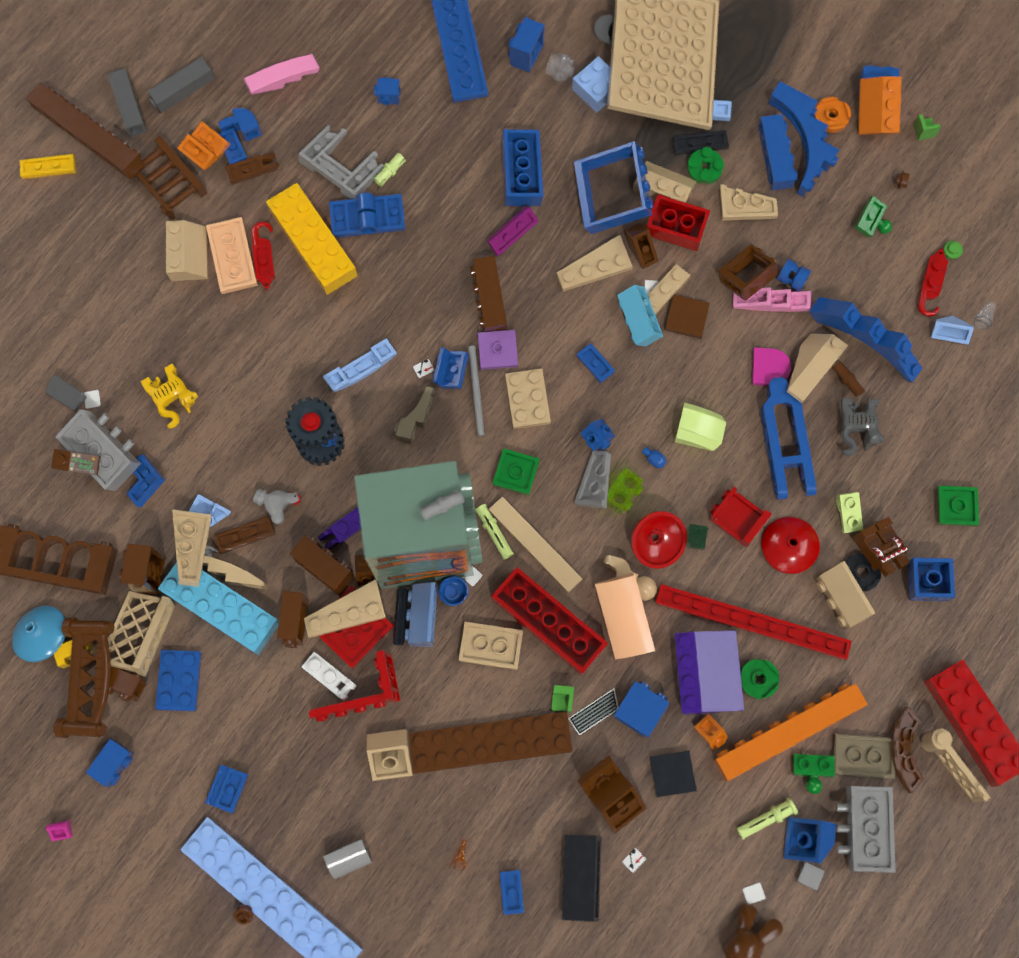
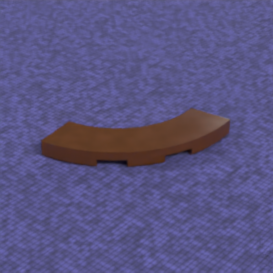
(901, 749)

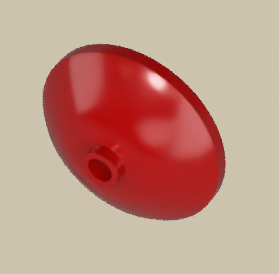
(667, 545)
(783, 555)

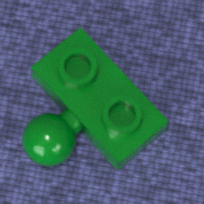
(871, 218)
(815, 767)

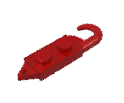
(263, 256)
(932, 281)

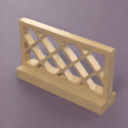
(153, 633)

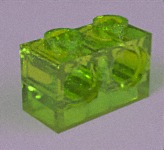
(620, 489)

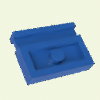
(227, 789)

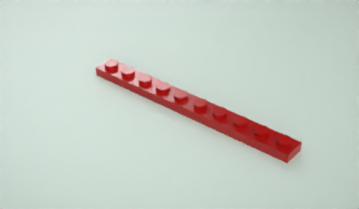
(753, 622)

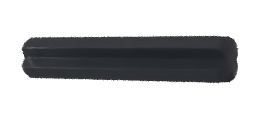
(400, 616)

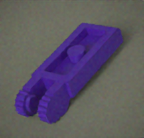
(342, 529)

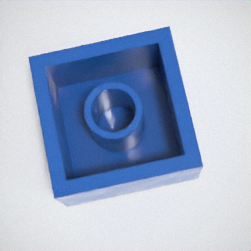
(526, 44)
(931, 579)

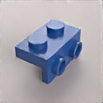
(450, 369)

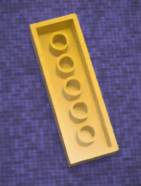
(312, 238)

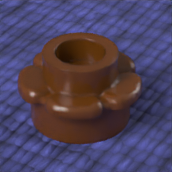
(902, 180)
(243, 914)

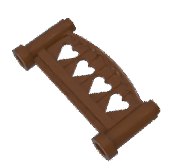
(77, 721)

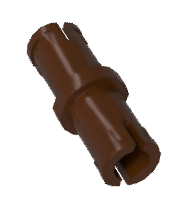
(848, 379)

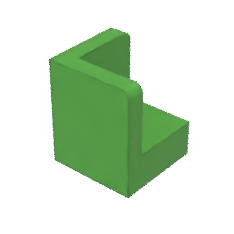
(925, 128)
(562, 698)

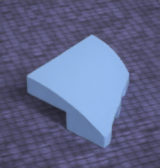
(205, 506)

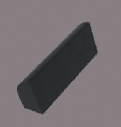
(581, 878)

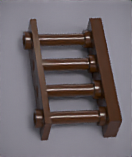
(184, 174)

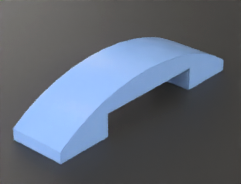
(361, 367)

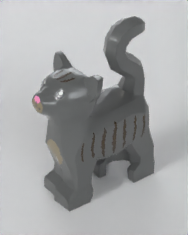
(860, 422)

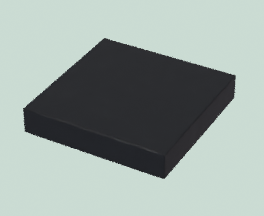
(673, 774)

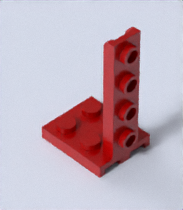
(386, 681)

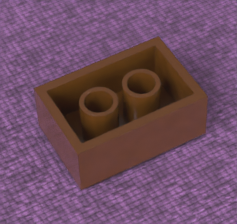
(322, 565)
(142, 569)

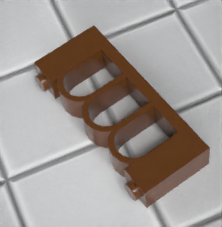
(97, 572)

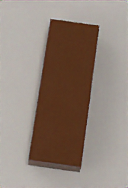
(244, 535)

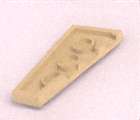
(599, 264)
(349, 611)

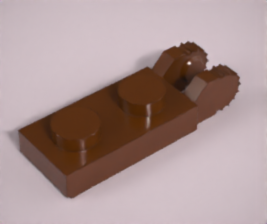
(251, 168)

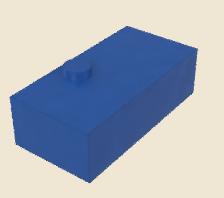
(521, 167)

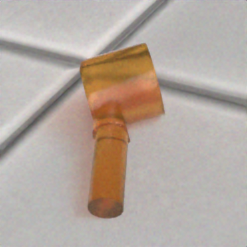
(461, 855)

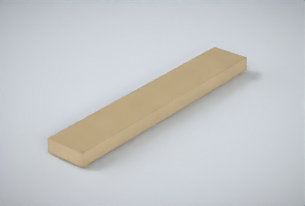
(535, 544)

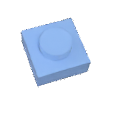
(721, 110)

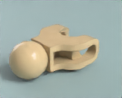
(646, 585)

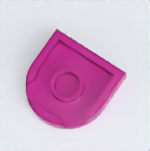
(769, 364)

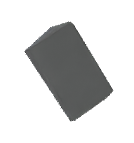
(65, 393)

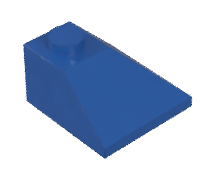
(808, 839)

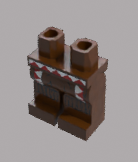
(882, 547)

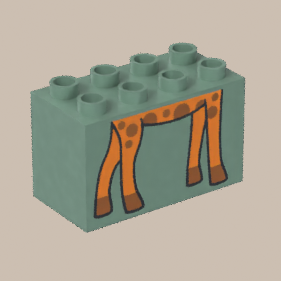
(398, 540)

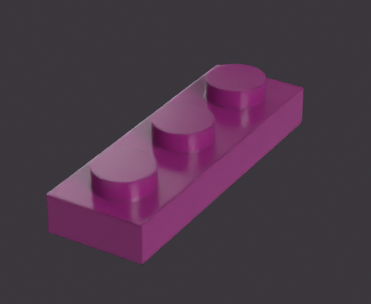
(512, 231)

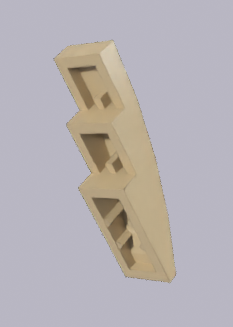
(233, 574)

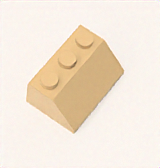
(666, 183)
(186, 251)
(844, 596)

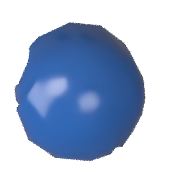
(453, 590)

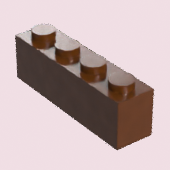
(489, 293)

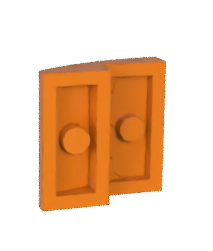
(204, 146)

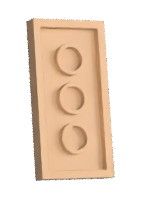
(231, 255)

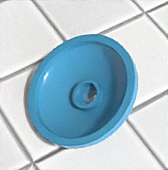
(38, 634)

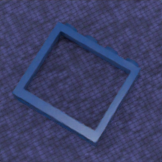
(604, 158)

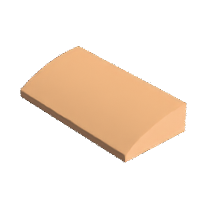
(624, 616)

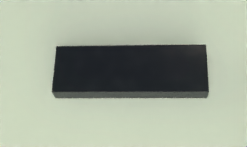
(692, 142)

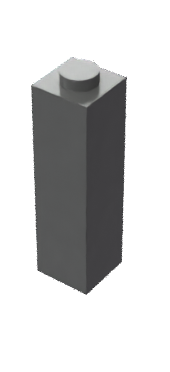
(180, 85)
(127, 102)

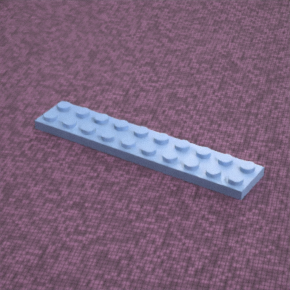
(267, 894)

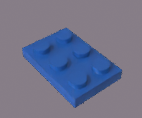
(178, 680)

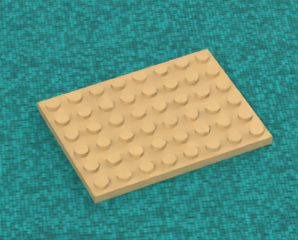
(664, 60)

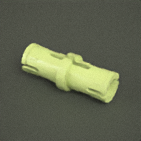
(389, 169)

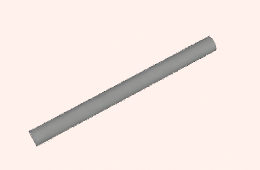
(476, 391)

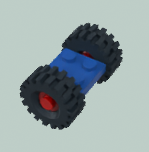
(315, 431)

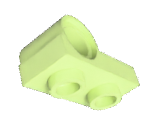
(850, 511)

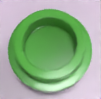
(953, 250)

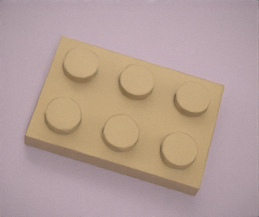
(527, 398)
(490, 645)

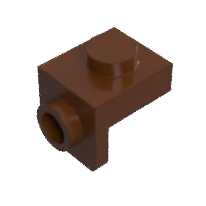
(362, 570)

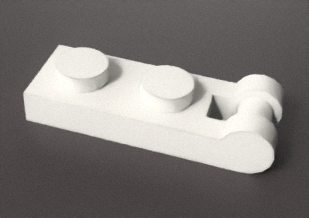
(328, 675)

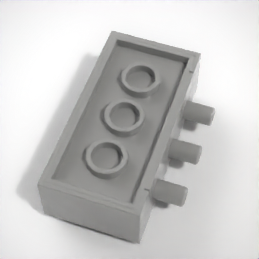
(89, 435)
(868, 829)

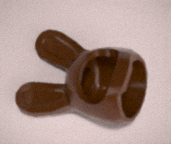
(745, 942)

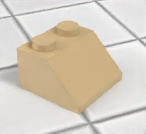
(389, 755)

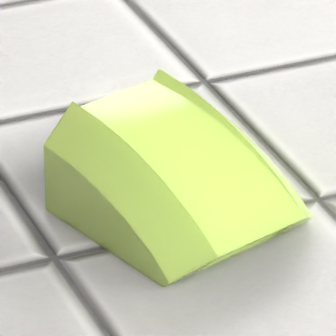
(700, 428)

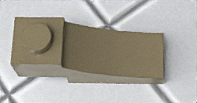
(417, 418)

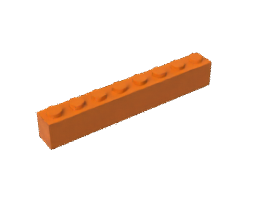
(787, 734)

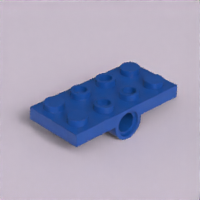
(367, 215)

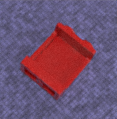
(739, 517)

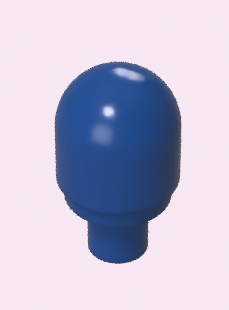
(655, 458)

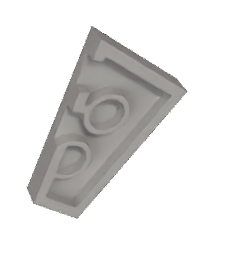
(595, 482)

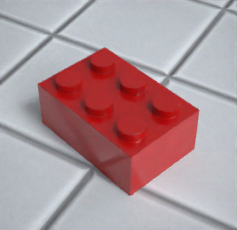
(677, 222)

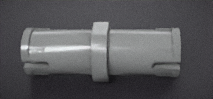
(441, 505)

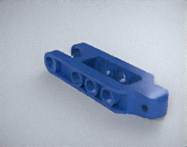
(778, 394)

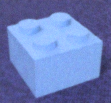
(593, 84)

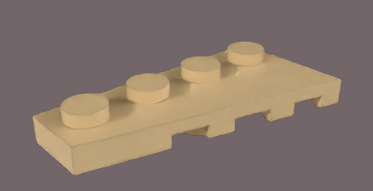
(191, 539)

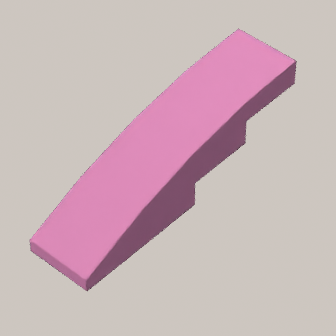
(281, 73)
(775, 300)

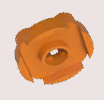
(833, 105)

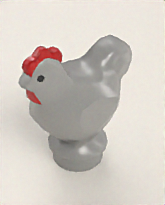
(276, 502)

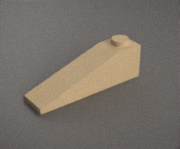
(813, 362)

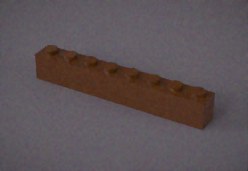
(85, 131)

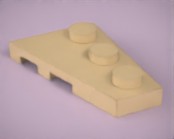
(746, 206)

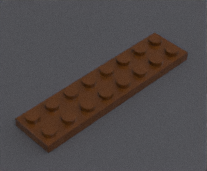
(490, 742)

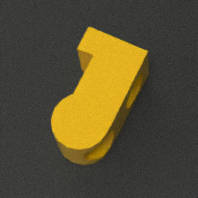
(63, 654)

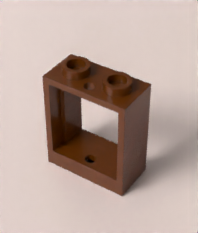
(738, 263)
(291, 620)

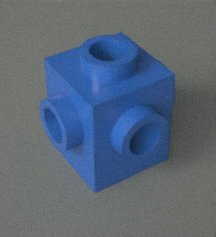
(598, 435)

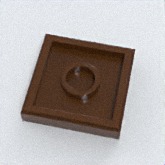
(687, 316)

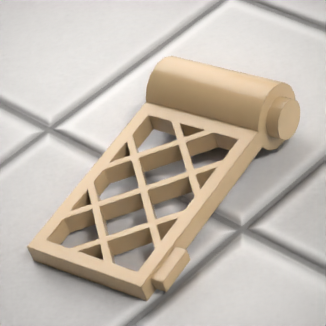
(940, 743)

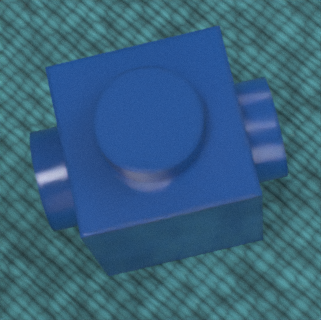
(387, 91)

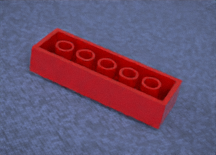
(549, 621)
(976, 722)

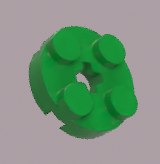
(705, 175)
(771, 679)

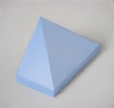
(952, 330)

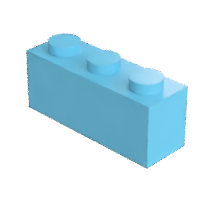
(640, 315)

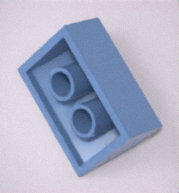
(422, 615)

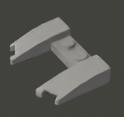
(316, 157)

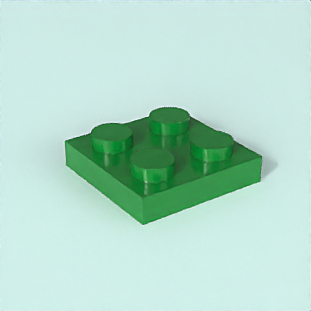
(516, 472)
(958, 506)

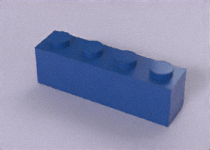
(777, 152)

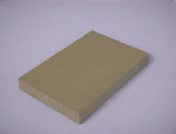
(863, 756)

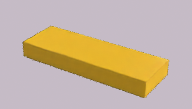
(47, 166)

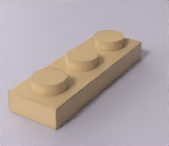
(667, 287)

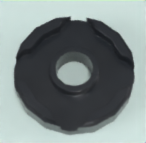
(872, 578)

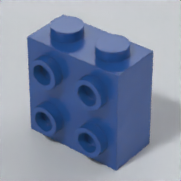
(641, 709)

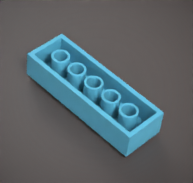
(223, 609)

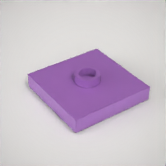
(498, 349)

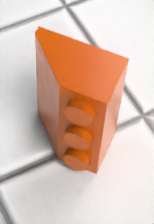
(879, 106)

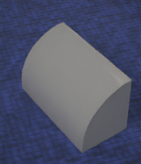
(348, 859)

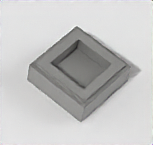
(810, 876)

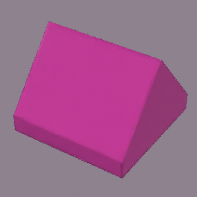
(59, 830)

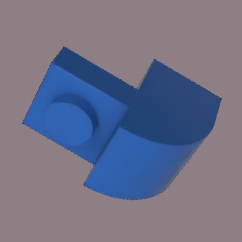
(244, 121)

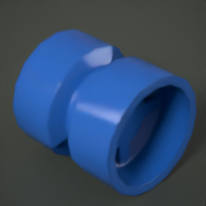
(800, 277)

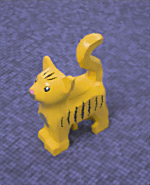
(169, 391)

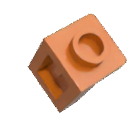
(711, 732)

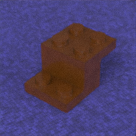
(611, 794)

